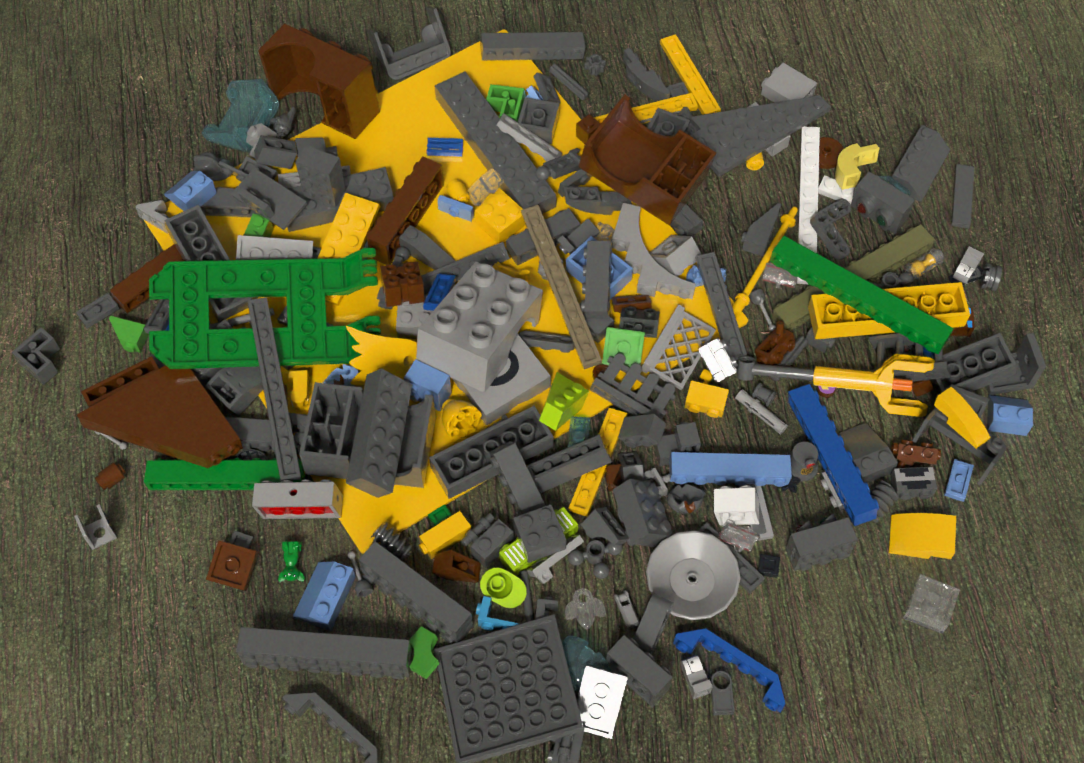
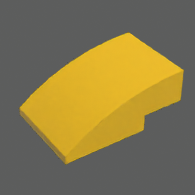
(922, 535)

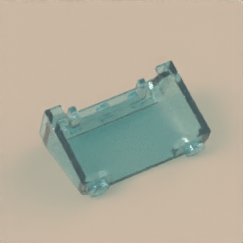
(251, 105)

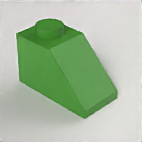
(130, 334)

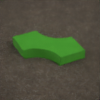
(423, 645)

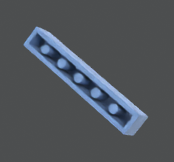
(730, 468)

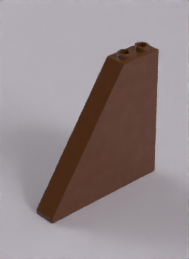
(168, 415)

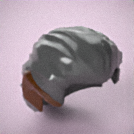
(685, 499)

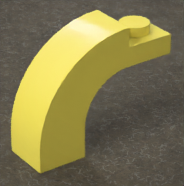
(847, 173)

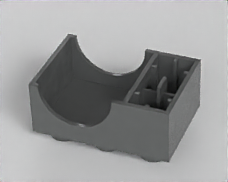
(332, 431)

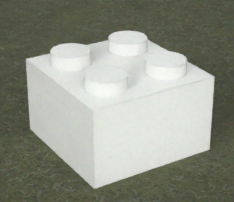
(737, 505)

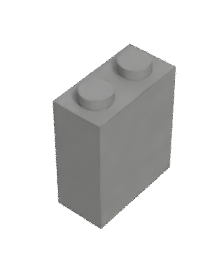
(787, 85)

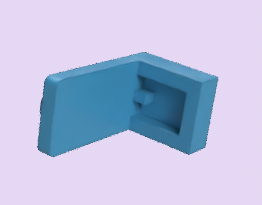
(487, 623)

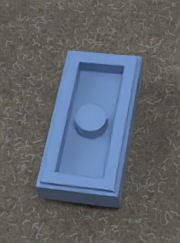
(455, 208)
(959, 480)

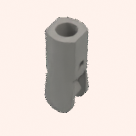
(627, 611)

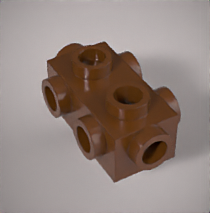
(775, 345)
(910, 453)

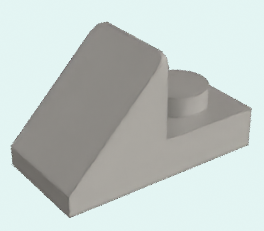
(153, 213)

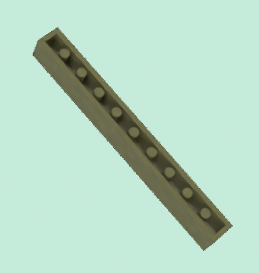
(870, 267)

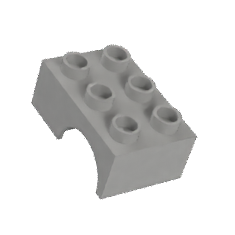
(477, 325)

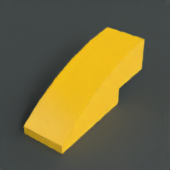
(962, 417)

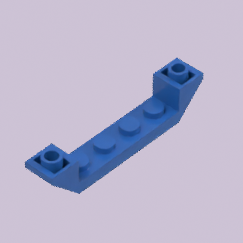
(689, 640)

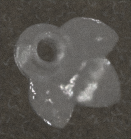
(584, 611)

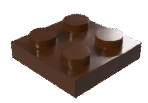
(232, 565)

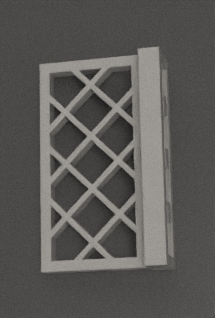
(667, 336)

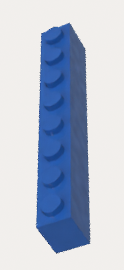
(832, 455)

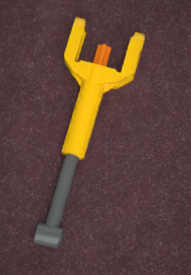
(879, 382)

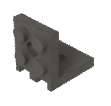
(1029, 368)

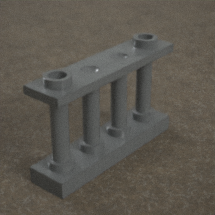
(882, 341)

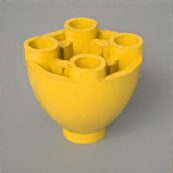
(460, 418)

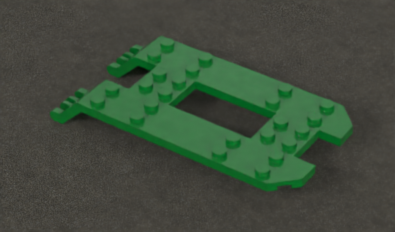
(302, 282)

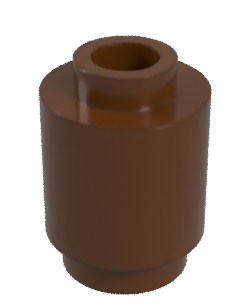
(110, 476)

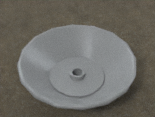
(699, 557)

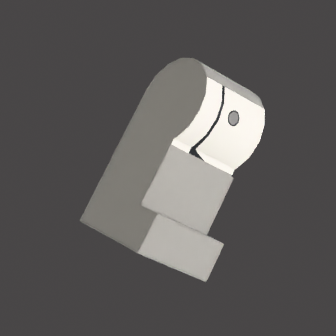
(968, 265)
(696, 677)

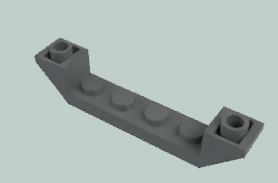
(301, 702)

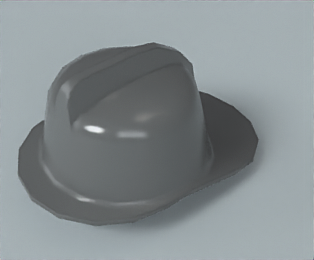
(208, 164)

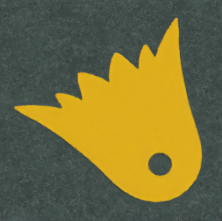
(380, 353)

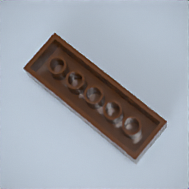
(405, 209)

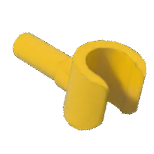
(706, 376)

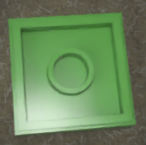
(623, 342)

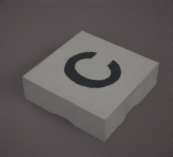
(516, 383)

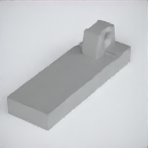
(541, 567)

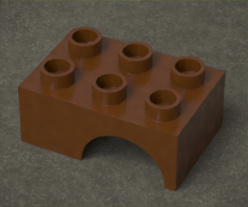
(344, 81)
(645, 166)

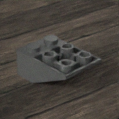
(236, 386)

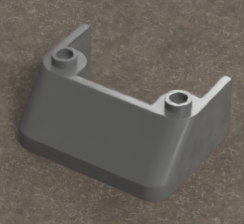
(415, 57)
(989, 451)

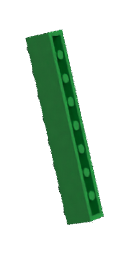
(227, 475)

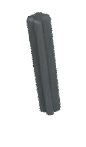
(569, 82)
(789, 357)

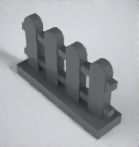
(620, 396)

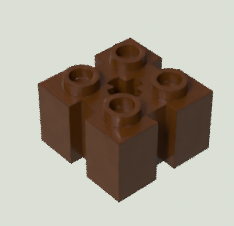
(402, 284)

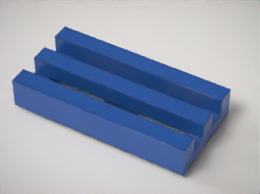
(445, 144)

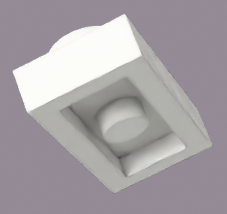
(830, 188)

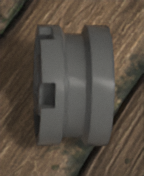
(991, 277)

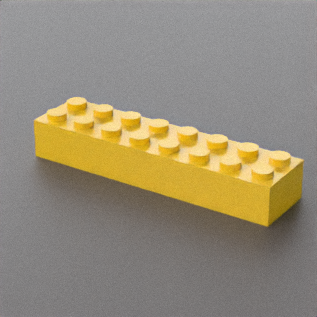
(834, 319)

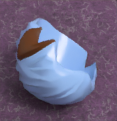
(342, 376)

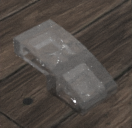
(484, 185)

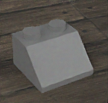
(676, 253)

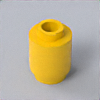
(755, 162)
(457, 191)

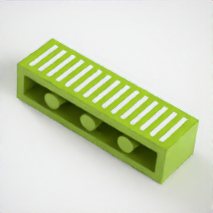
(512, 554)

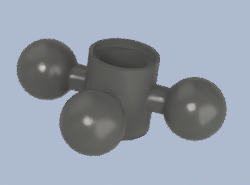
(905, 279)
(600, 569)

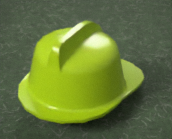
(503, 587)

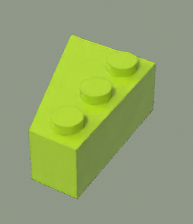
(562, 402)

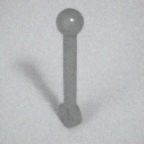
(122, 445)

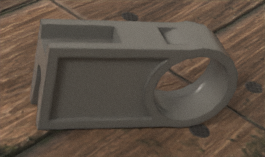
(722, 698)

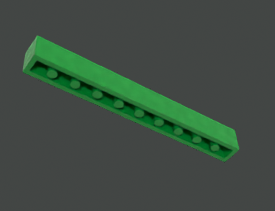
(861, 295)

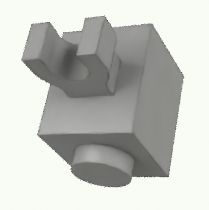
(254, 133)

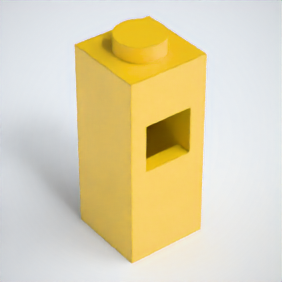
(444, 535)

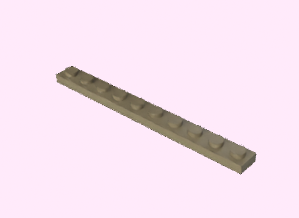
(561, 287)

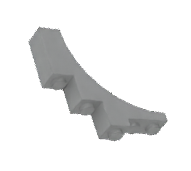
(652, 275)

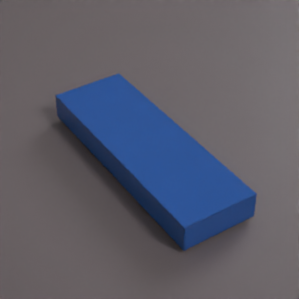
(440, 288)

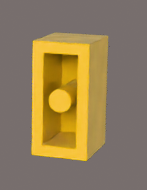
(706, 399)

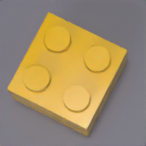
(499, 217)

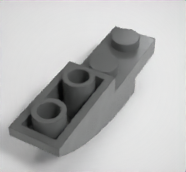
(645, 81)
(594, 201)

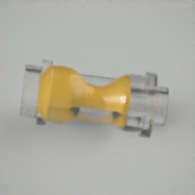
(930, 259)

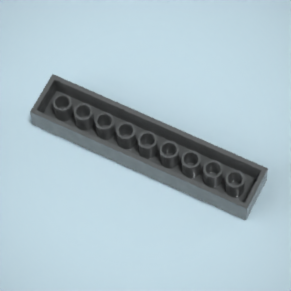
(493, 147)

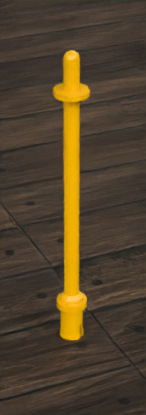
(742, 299)

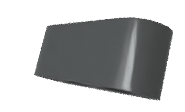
(653, 623)

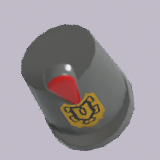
(804, 461)

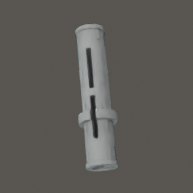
(763, 413)

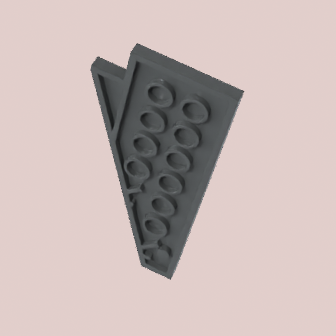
(750, 130)

